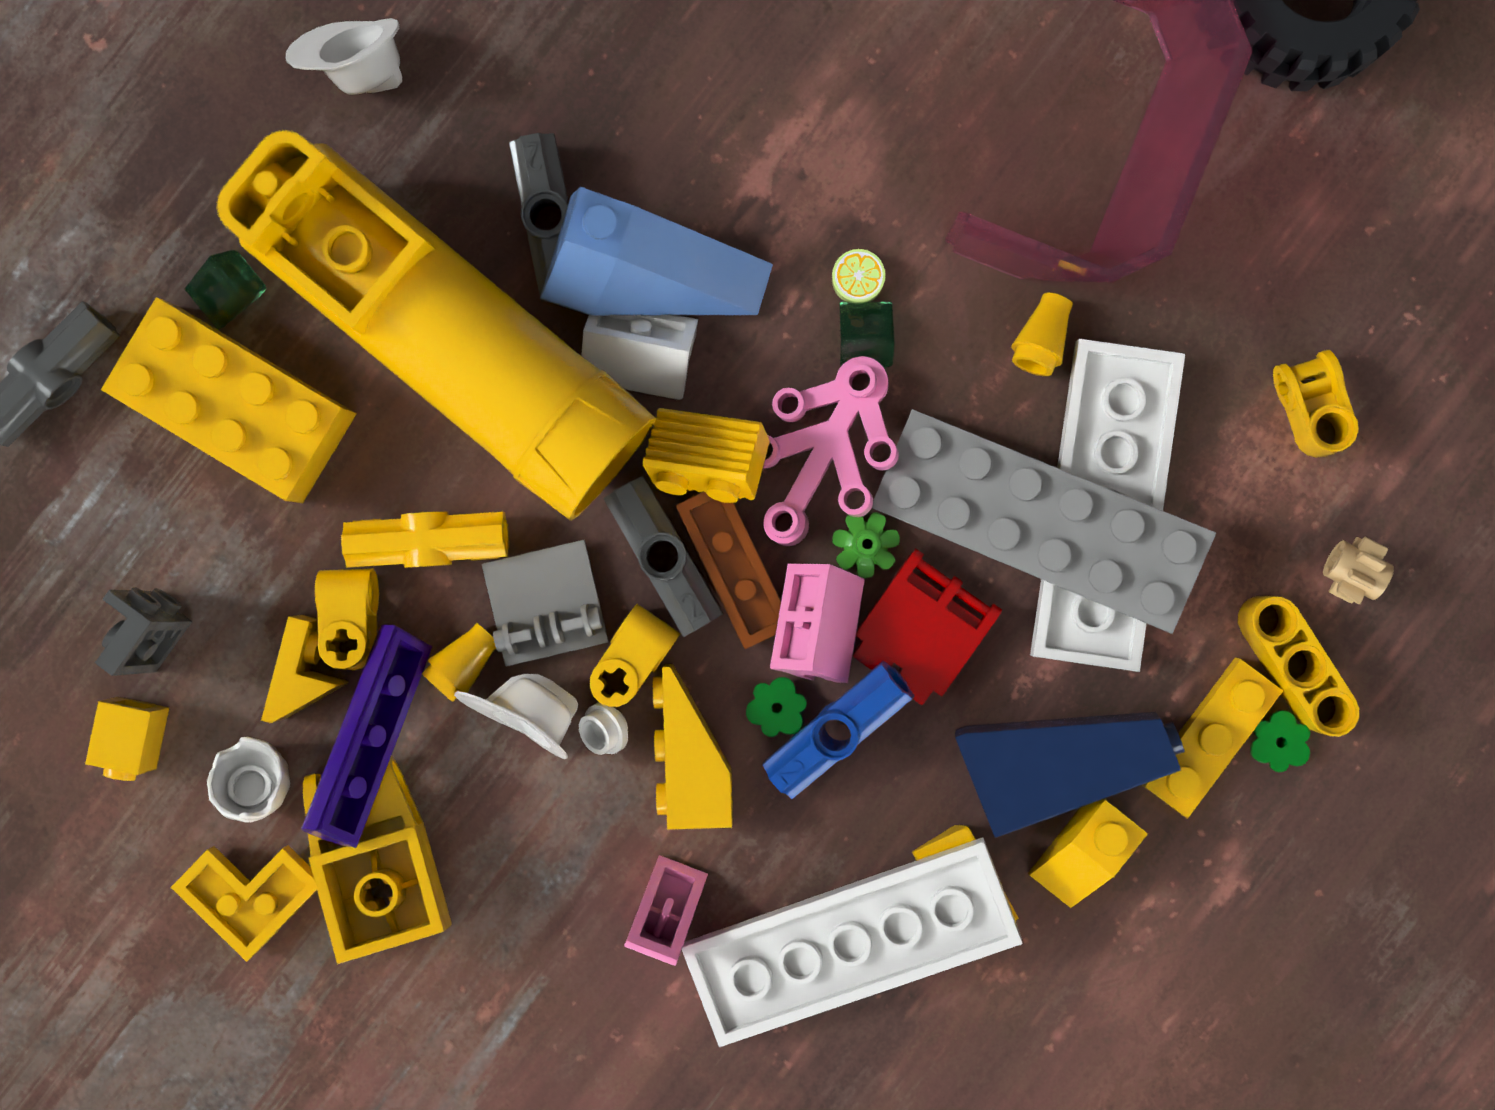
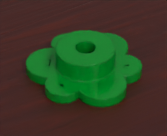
(760, 709)
(1293, 746)

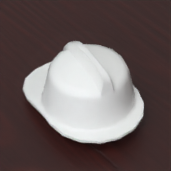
(352, 54)
(531, 707)

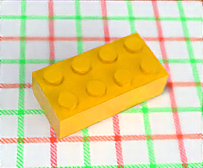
(228, 401)

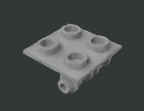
(544, 603)

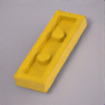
(1216, 735)

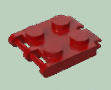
(923, 628)

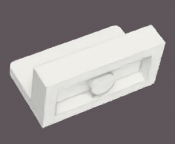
(642, 351)

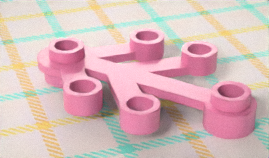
(830, 442)

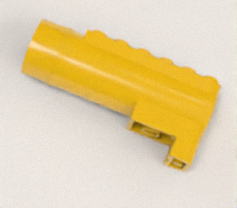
(434, 320)

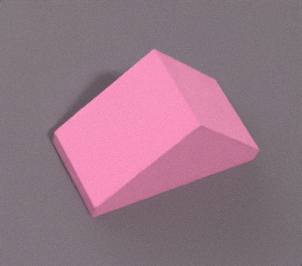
(666, 910)

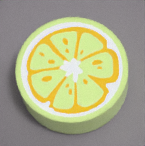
(858, 276)

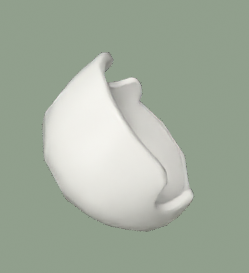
(248, 780)

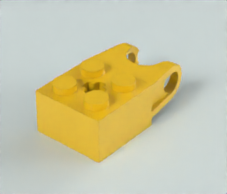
(390, 849)

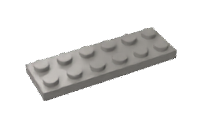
(1044, 521)

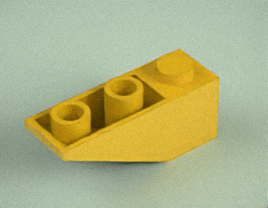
(695, 767)

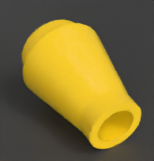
(1043, 337)
(460, 662)

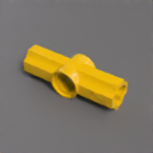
(425, 539)

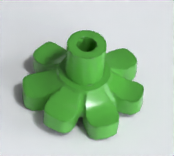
(856, 554)

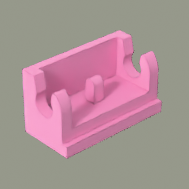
(817, 622)

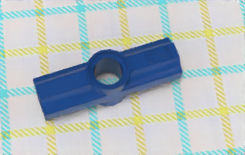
(860, 708)

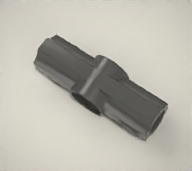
(539, 186)
(50, 369)
(646, 524)

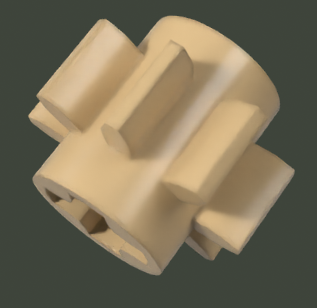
(1358, 570)

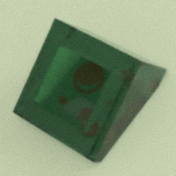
(225, 287)
(866, 331)

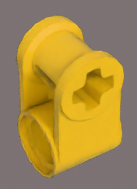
(1315, 400)
(346, 609)
(636, 649)

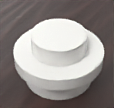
(603, 729)

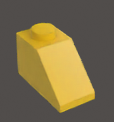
(1087, 852)

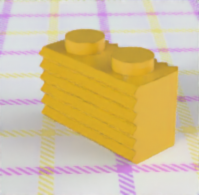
(706, 455)

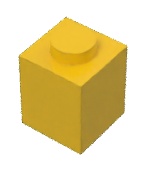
(126, 737)

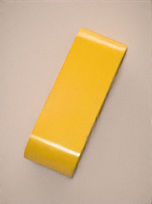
(1320, 676)

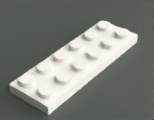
(1122, 439)
(852, 942)

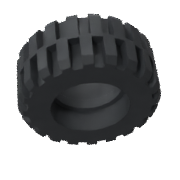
(1319, 51)

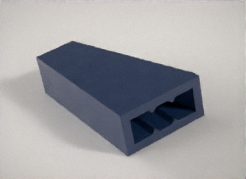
(1058, 765)

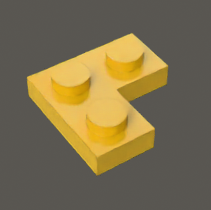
(242, 909)

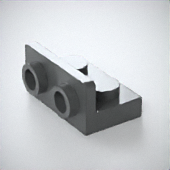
(146, 635)

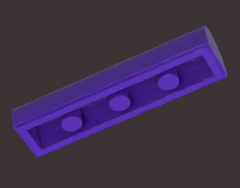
(367, 737)

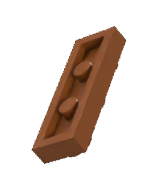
(733, 567)

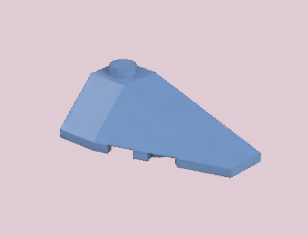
(637, 263)

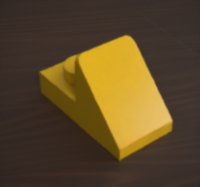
(292, 682)

